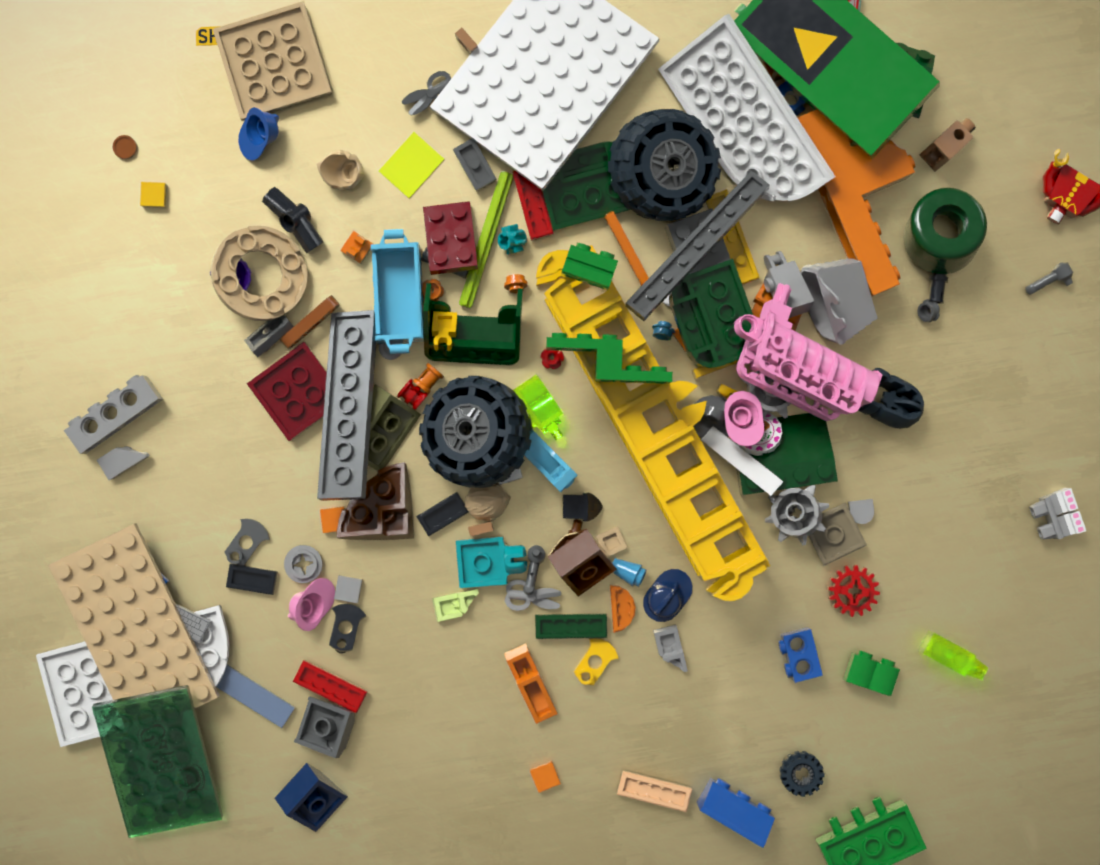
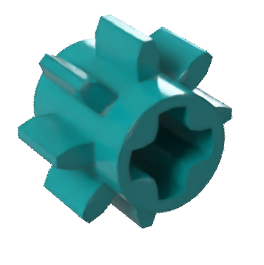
(512, 239)

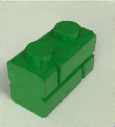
(589, 266)

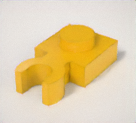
(443, 328)

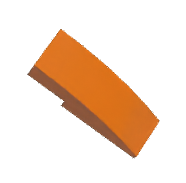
(530, 683)

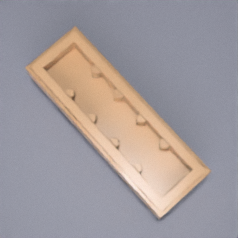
(654, 791)

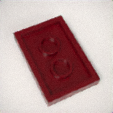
(450, 238)

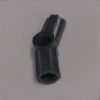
(293, 218)

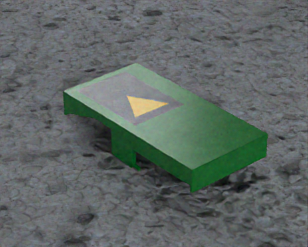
(839, 65)

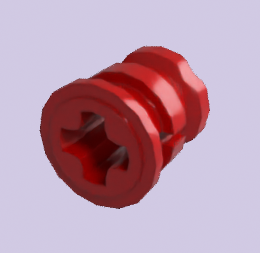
(412, 394)

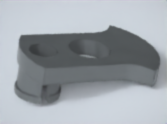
(256, 532)

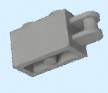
(788, 273)

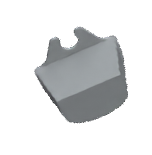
(840, 298)

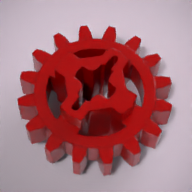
(853, 601)

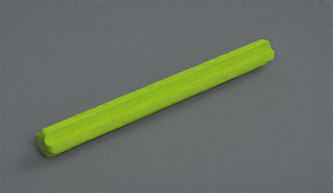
(486, 238)

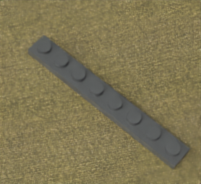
(697, 246)

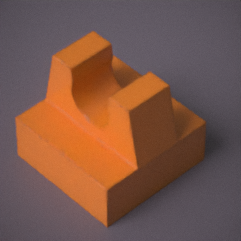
(356, 247)

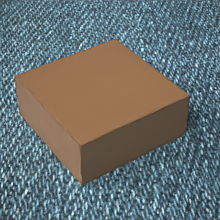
(465, 40)
(480, 528)

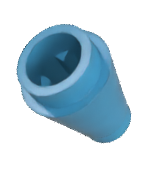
(629, 572)

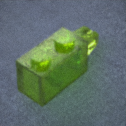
(540, 406)
(952, 656)

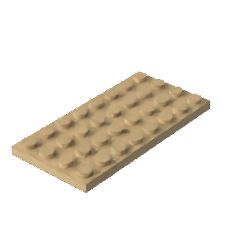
(131, 619)

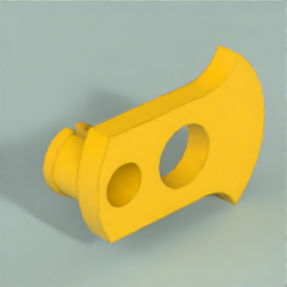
(604, 651)

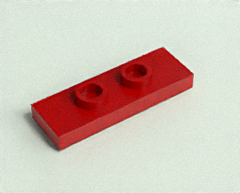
(533, 207)
(330, 686)

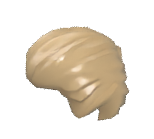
(341, 170)
(487, 502)

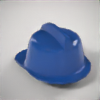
(257, 132)

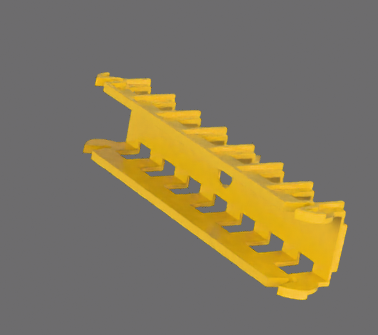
(649, 449)

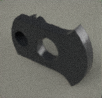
(347, 613)

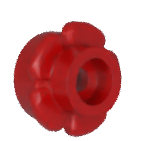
(554, 364)

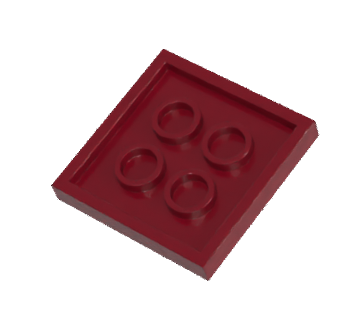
(292, 390)

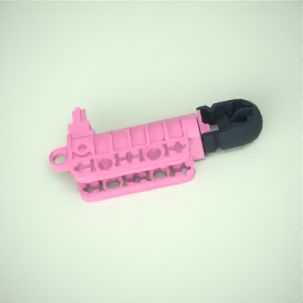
(819, 371)

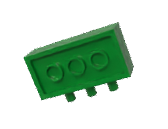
(873, 839)

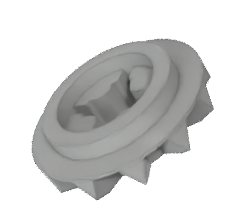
(294, 556)

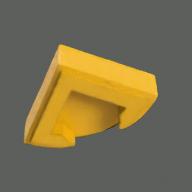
(725, 391)

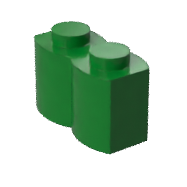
(871, 673)

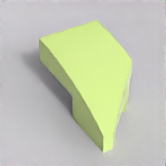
(453, 605)

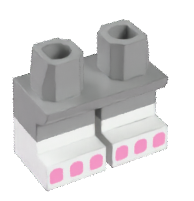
(1058, 525)

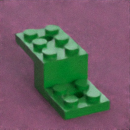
(608, 359)

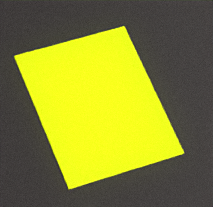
(411, 165)

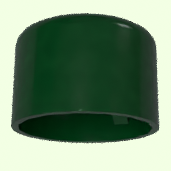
(939, 253)

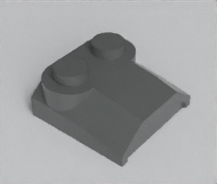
(325, 727)

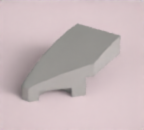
(120, 460)
(670, 647)

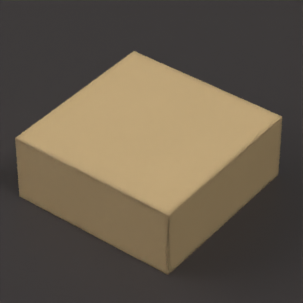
(612, 541)

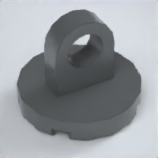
(712, 416)

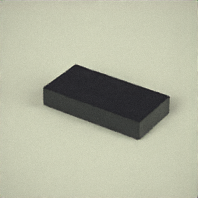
(442, 514)
(251, 579)

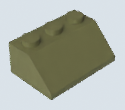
(389, 426)

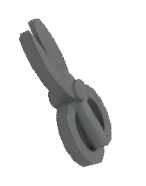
(426, 96)

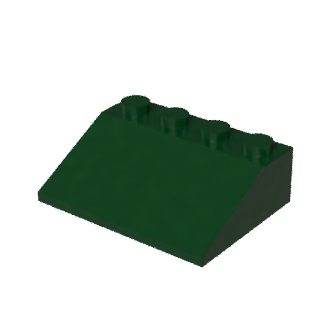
(800, 459)

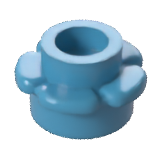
(663, 330)

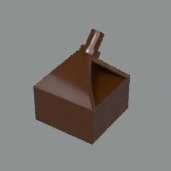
(580, 559)

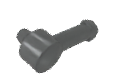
(1061, 272)
(536, 556)

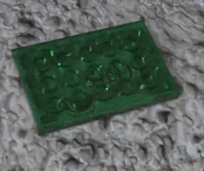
(158, 761)

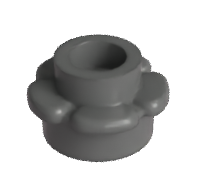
(924, 311)

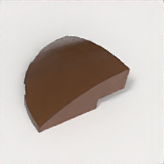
(385, 510)

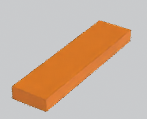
(626, 247)

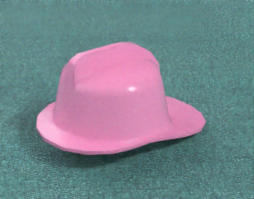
(744, 418)
(312, 604)

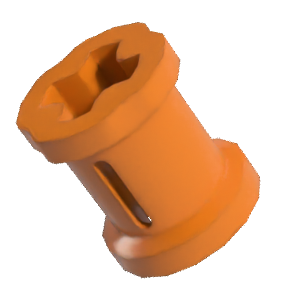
(428, 378)

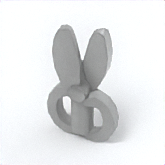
(537, 598)

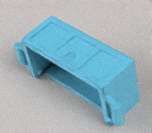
(397, 292)

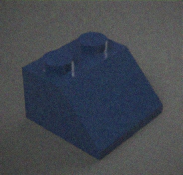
(310, 797)

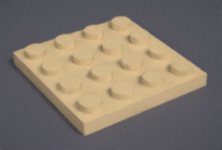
(272, 60)

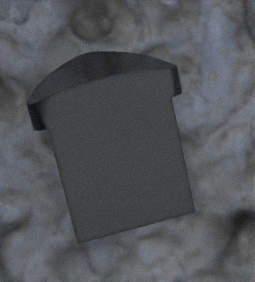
(581, 506)

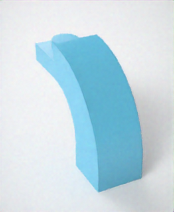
(549, 463)

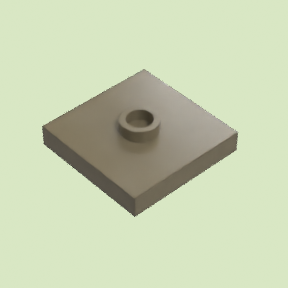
(840, 536)

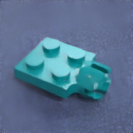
(487, 561)

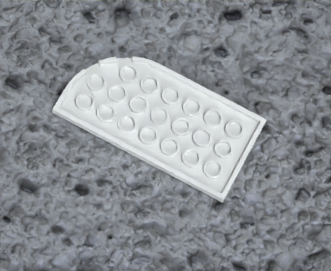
(747, 114)
(76, 684)

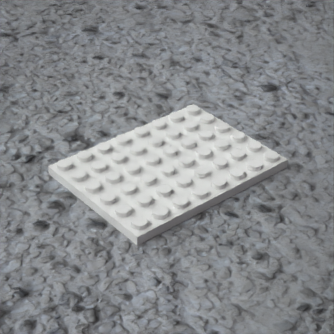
(543, 81)

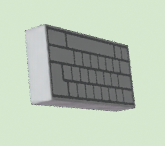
(195, 623)

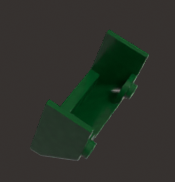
(477, 338)

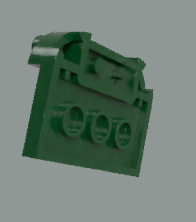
(582, 188)
(706, 311)

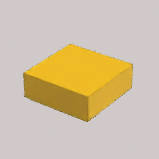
(153, 194)

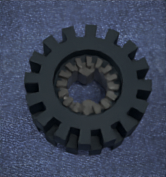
(807, 784)

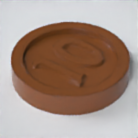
(124, 147)

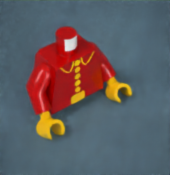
(1068, 191)

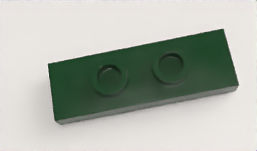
(571, 626)

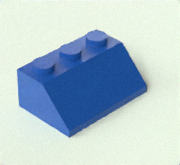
(736, 811)

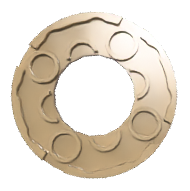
(276, 245)

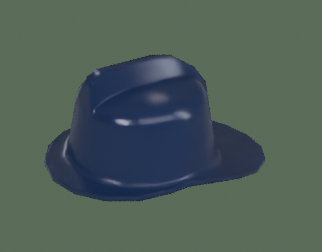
(667, 595)

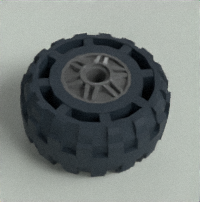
(664, 165)
(475, 432)

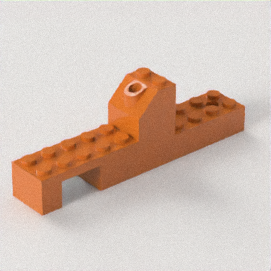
(843, 196)

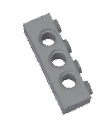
(78, 427)

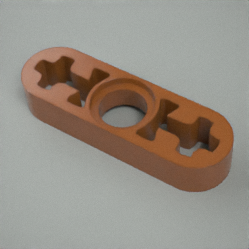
(309, 322)

